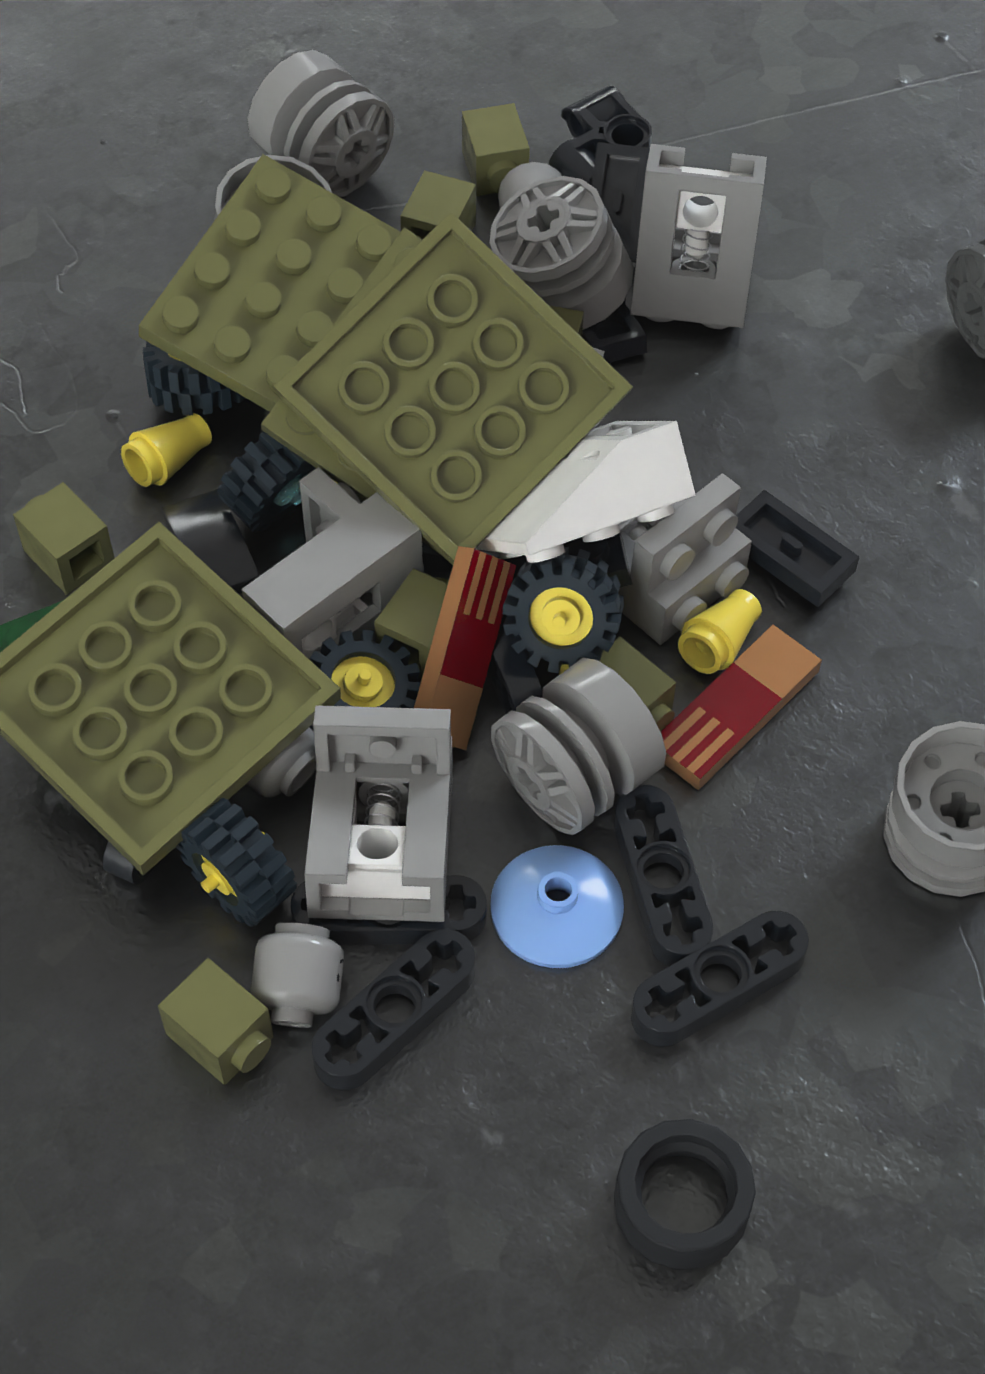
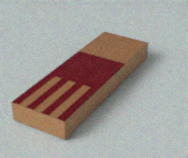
(465, 638)
(737, 705)

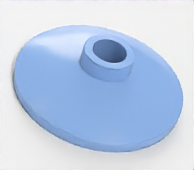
(557, 931)

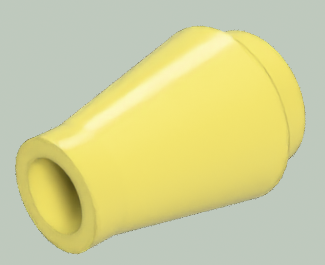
(163, 450)
(716, 635)

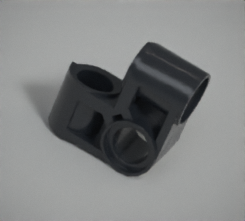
(596, 119)

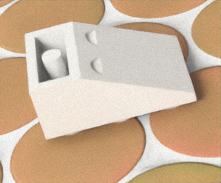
(603, 481)

